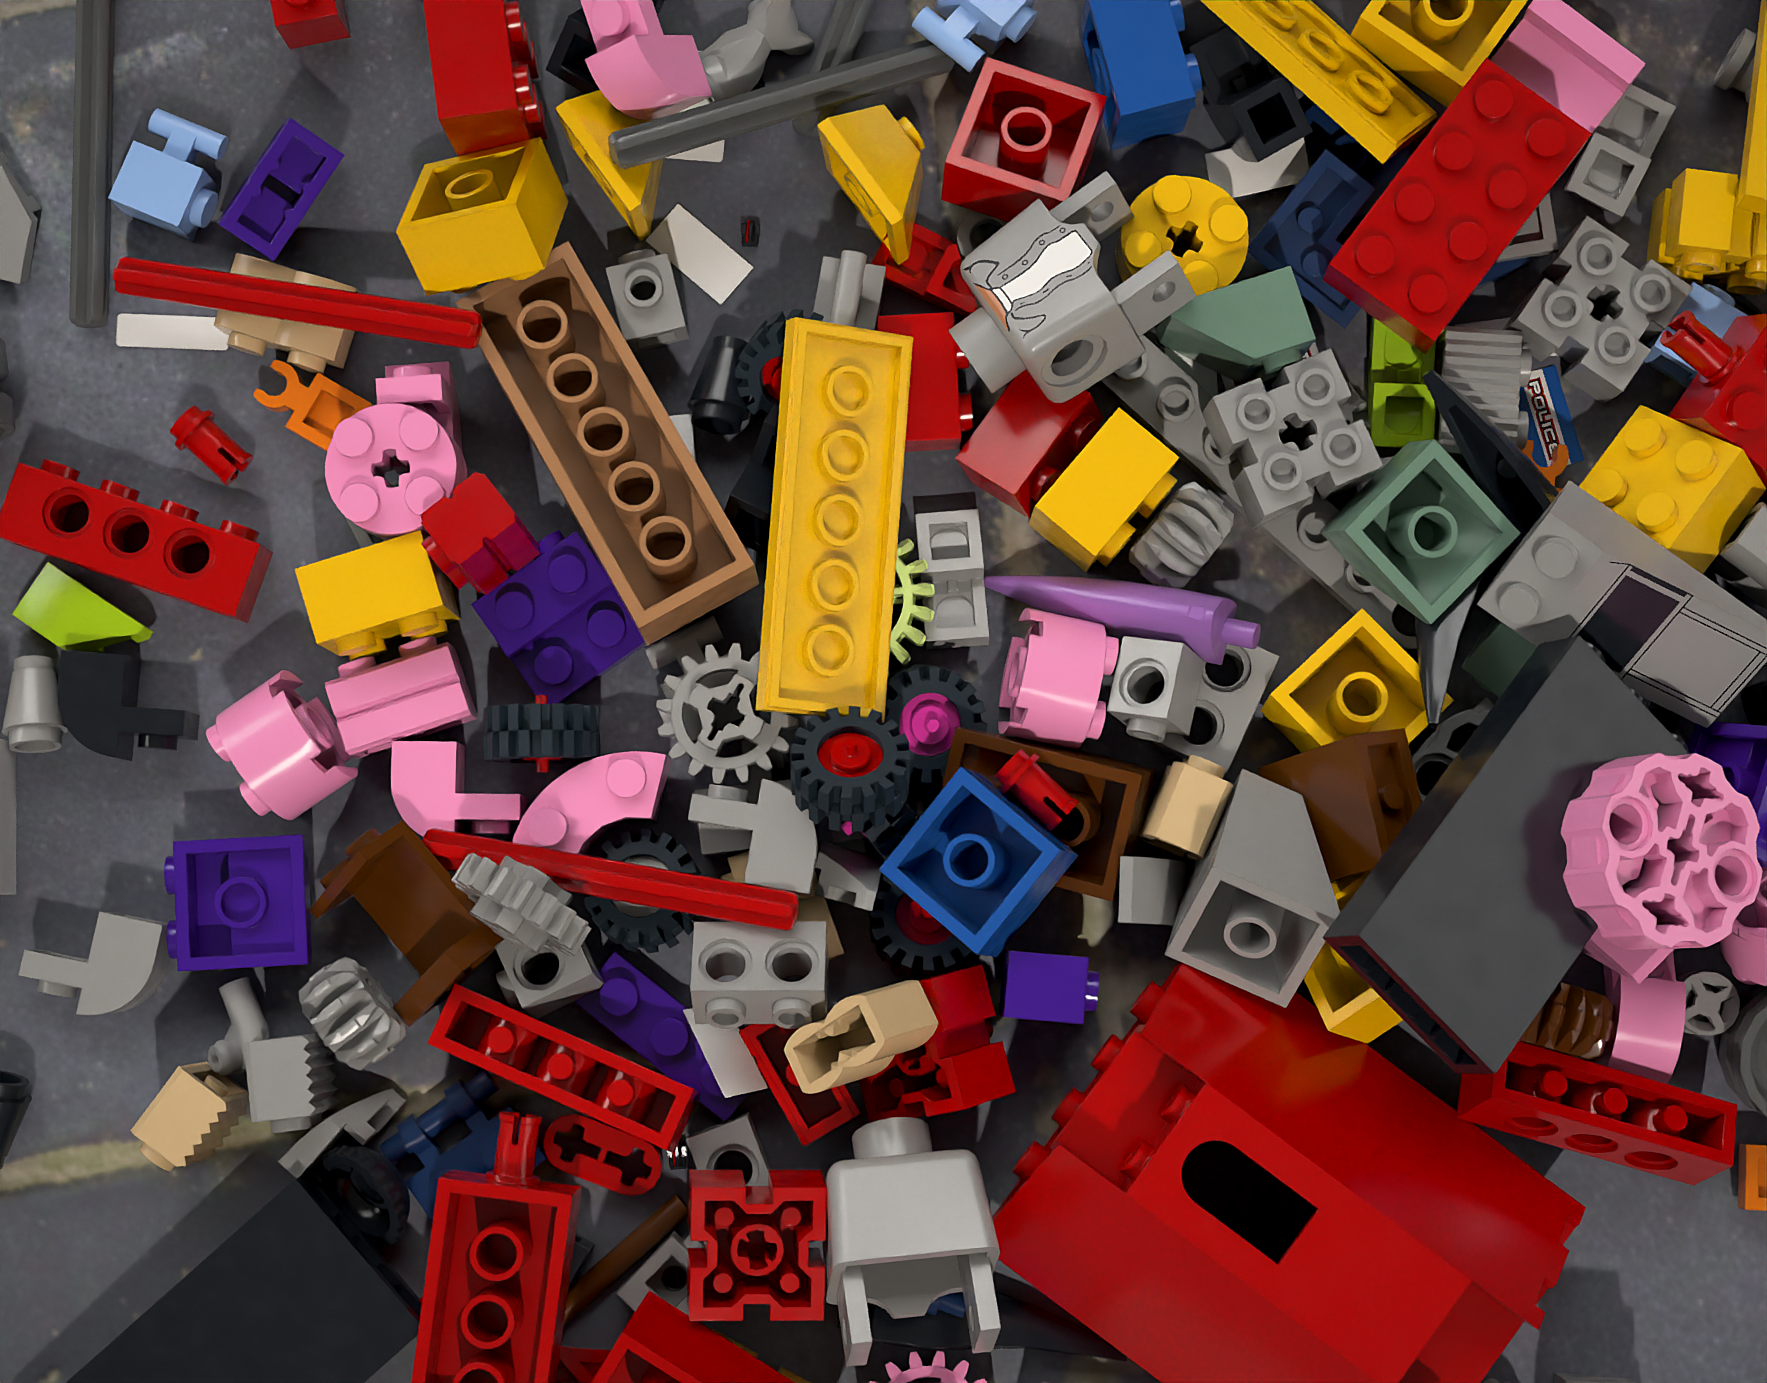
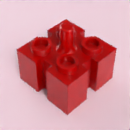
(957, 1062)
(756, 1245)

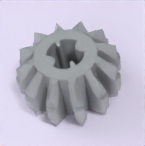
(1181, 536)
(351, 1013)

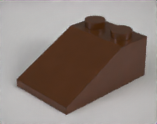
(1102, 824)

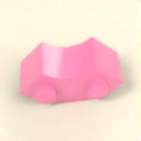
(593, 799)

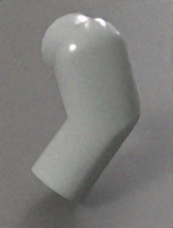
(246, 1026)

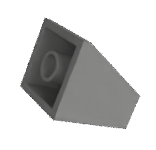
(1258, 895)

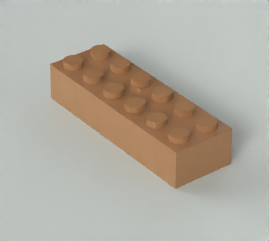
(610, 446)

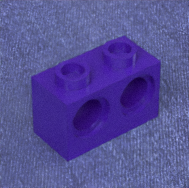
(280, 188)
(1047, 987)

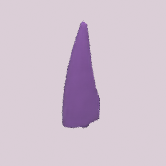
(1137, 610)

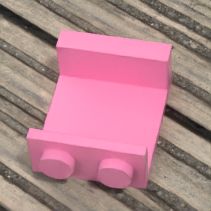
(1568, 62)

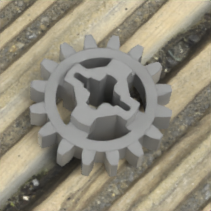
(703, 699)
(521, 904)

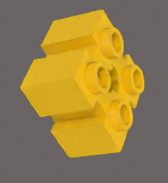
(1704, 234)

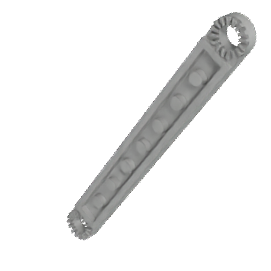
(1172, 410)

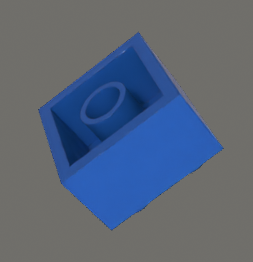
(1139, 67)
(978, 862)

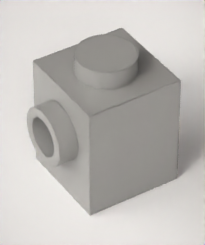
(647, 300)

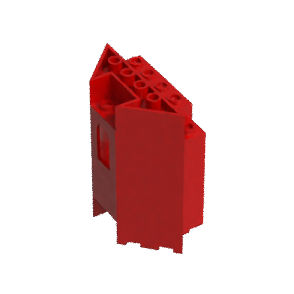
(1405, 1272)

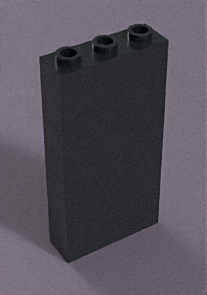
(1470, 901)
(275, 1303)

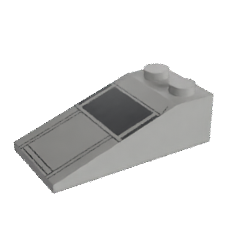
(1635, 601)

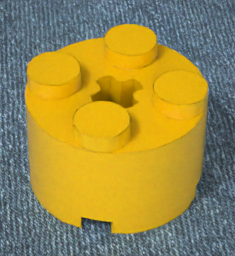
(1188, 211)

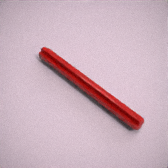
(298, 302)
(628, 881)

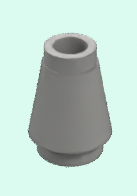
(32, 707)

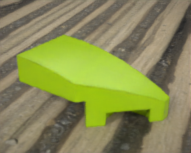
(75, 615)

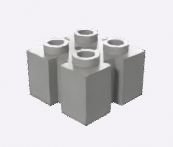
(1633, 301)
(1278, 475)

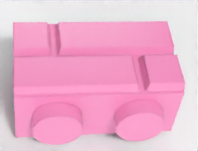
(400, 697)

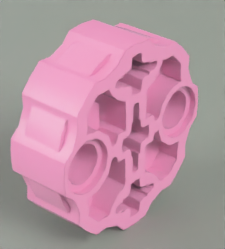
(1661, 852)

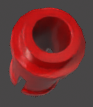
(210, 444)
(1032, 785)

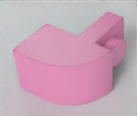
(640, 66)
(427, 388)
(430, 791)
(1646, 1022)

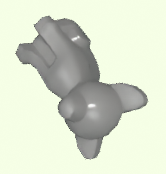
(740, 54)

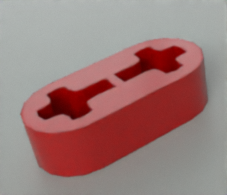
(595, 1168)

